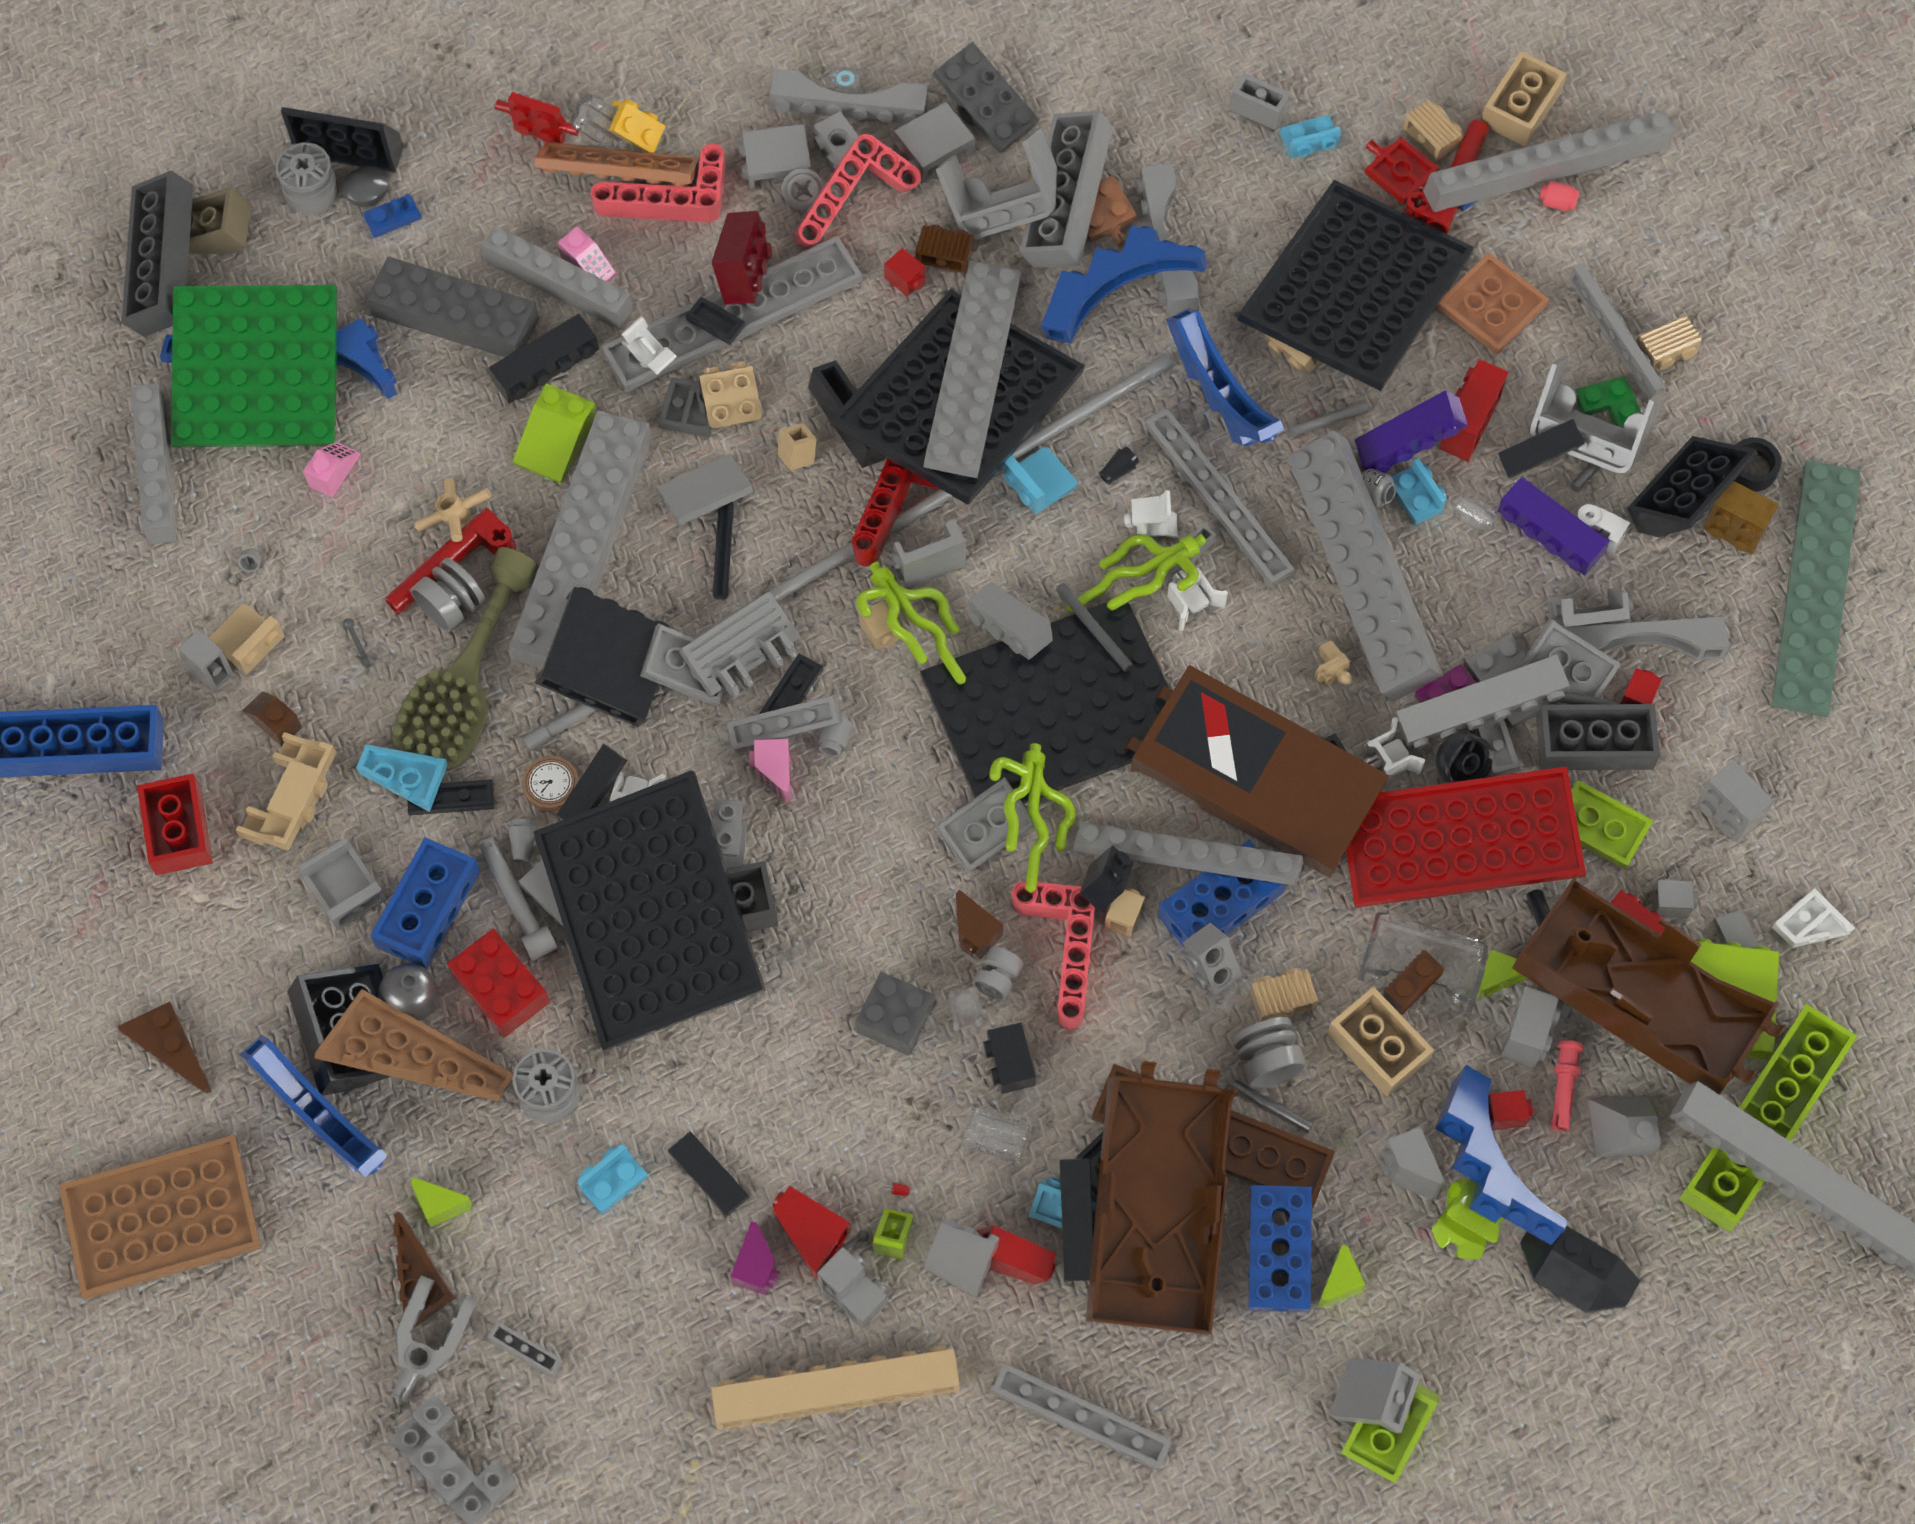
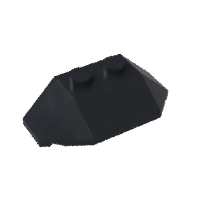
(1580, 1271)

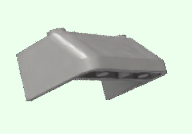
(988, 213)
(1604, 443)

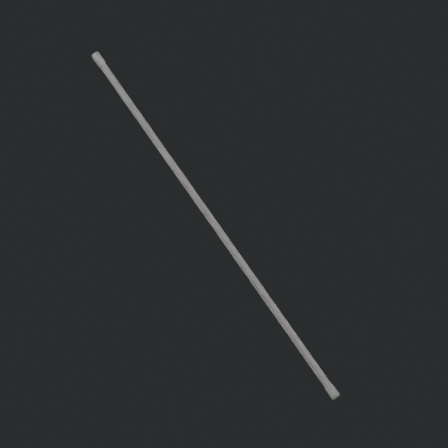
(1149, 371)

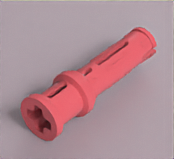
(1567, 1072)

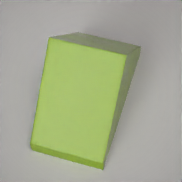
(1498, 974)
(438, 1202)
(892, 1234)
(1343, 1281)

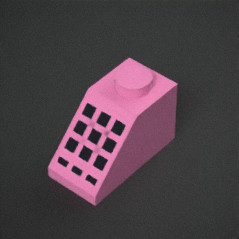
(584, 253)
(330, 467)
(772, 765)

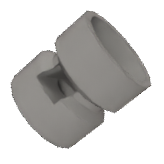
(996, 976)

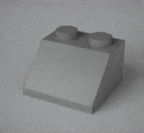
(1412, 1164)

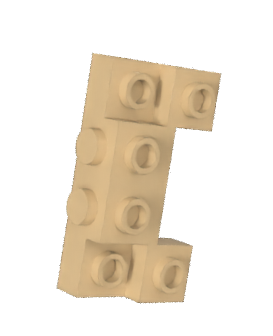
(295, 795)

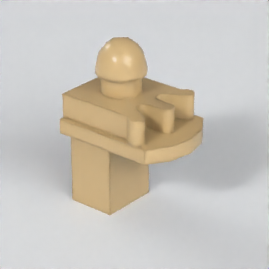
(1335, 666)

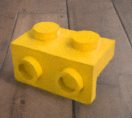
(636, 126)

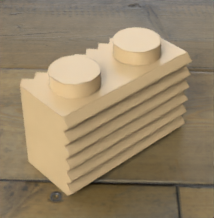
(1433, 130)
(1670, 342)
(1284, 994)

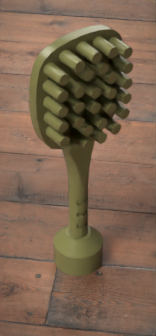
(448, 707)

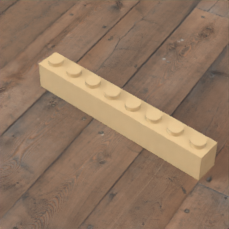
(835, 1388)

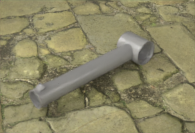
(537, 940)

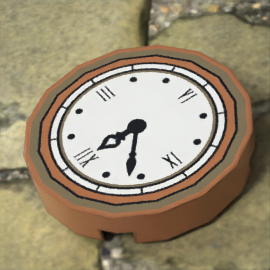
(549, 782)

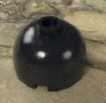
(1463, 758)

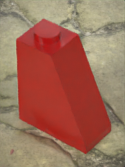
(810, 1228)
(1020, 1257)

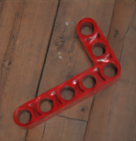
(879, 519)

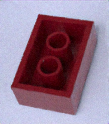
(741, 257)

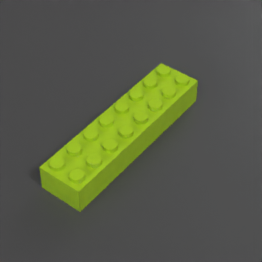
(1780, 1101)

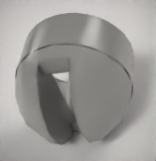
(244, 560)

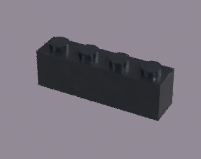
(544, 358)
(831, 391)

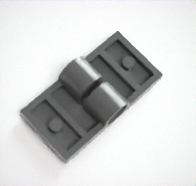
(985, 97)

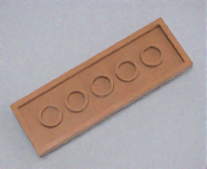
(617, 162)

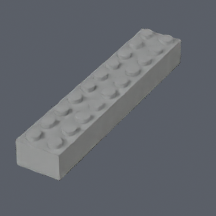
(583, 529)
(1365, 566)

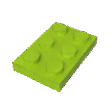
(1608, 825)

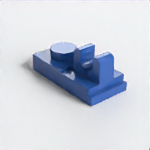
(391, 215)

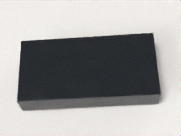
(715, 320)

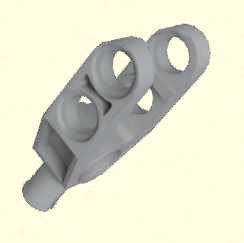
(435, 1358)

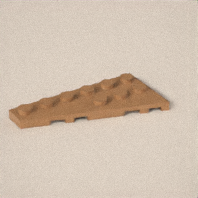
(397, 1045)

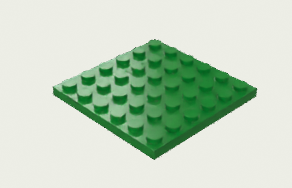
(254, 366)

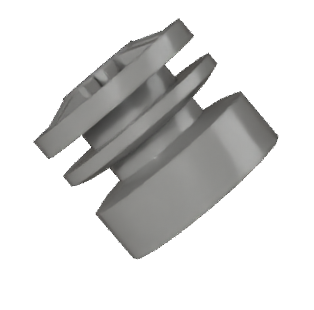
(306, 178)
(442, 599)
(1269, 1053)
(557, 1097)

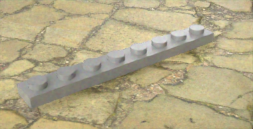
(1219, 498)
(1191, 853)

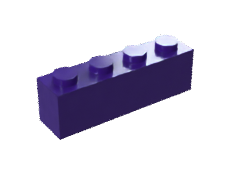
(1411, 432)
(1552, 526)

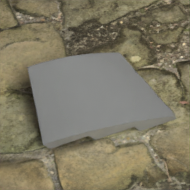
(961, 1256)

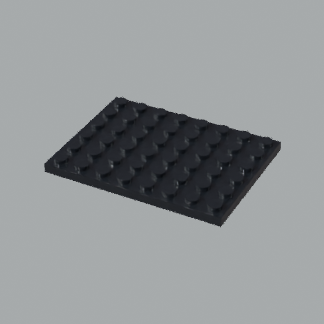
(1356, 284)
(900, 399)
(1062, 698)
(649, 910)

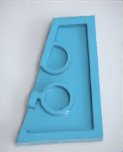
(404, 773)

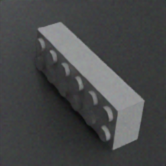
(1079, 150)

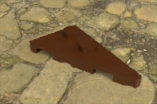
(164, 1037)
(414, 1262)

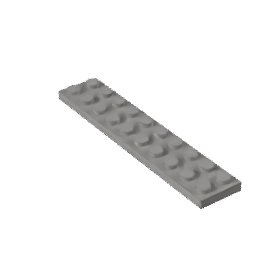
(785, 290)
(972, 369)

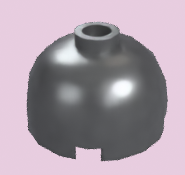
(409, 990)

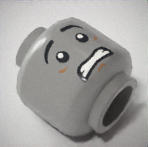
(1380, 487)

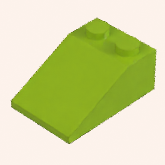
(554, 433)
(1390, 1451)

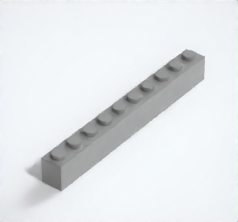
(1548, 161)
(1797, 1174)

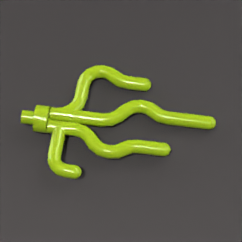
(1165, 560)
(899, 597)
(1033, 783)

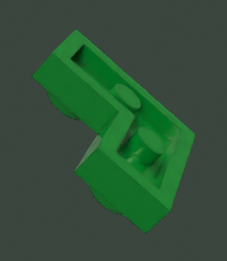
(1609, 395)

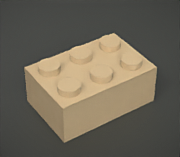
(1523, 98)
(1380, 1041)

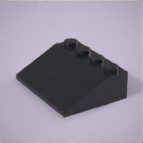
(346, 139)
(1688, 486)
(318, 1006)

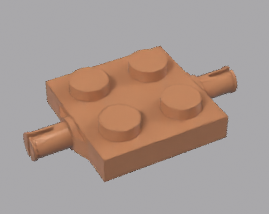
(1110, 212)

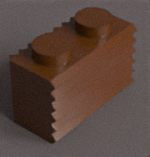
(945, 248)
(1413, 982)

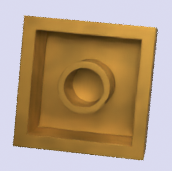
(1740, 517)

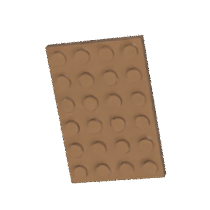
(159, 1217)

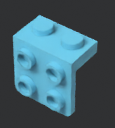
(1039, 479)

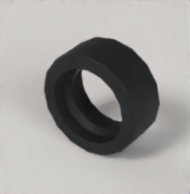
(1770, 454)

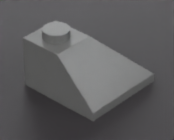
(1623, 1126)

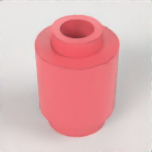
(1559, 196)

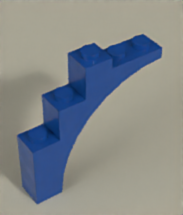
(1109, 270)
(359, 352)
(1223, 393)
(312, 1108)
(1480, 1159)

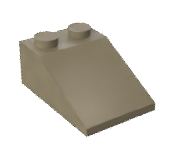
(219, 222)

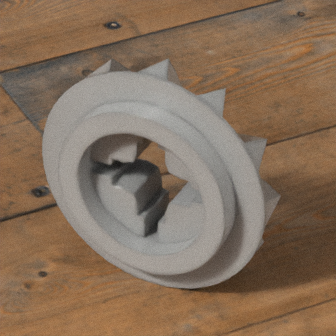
(789, 188)

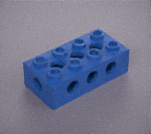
(418, 887)
(1201, 897)
(1296, 1235)

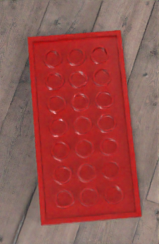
(1466, 838)

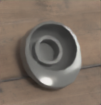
(365, 186)

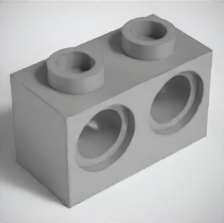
(1212, 959)

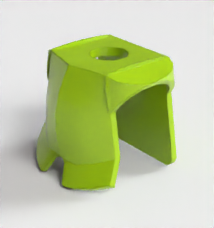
(1463, 1225)

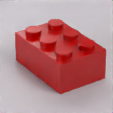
(1479, 399)
(174, 824)
(498, 983)

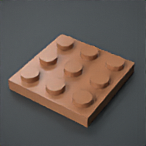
(1493, 303)

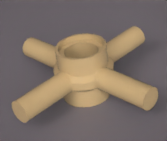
(452, 509)

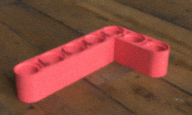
(846, 183)
(668, 196)
(1073, 943)

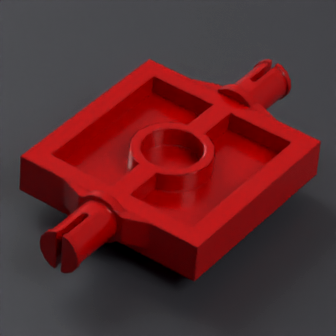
(536, 118)
(1399, 168)

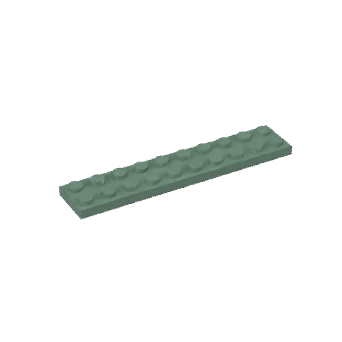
(1816, 589)

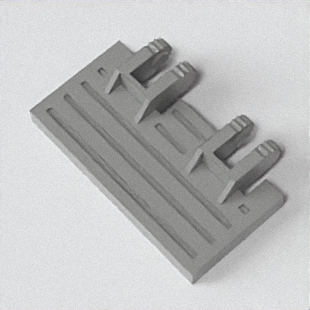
(737, 646)

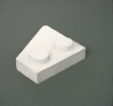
(1812, 921)

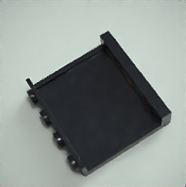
(601, 657)

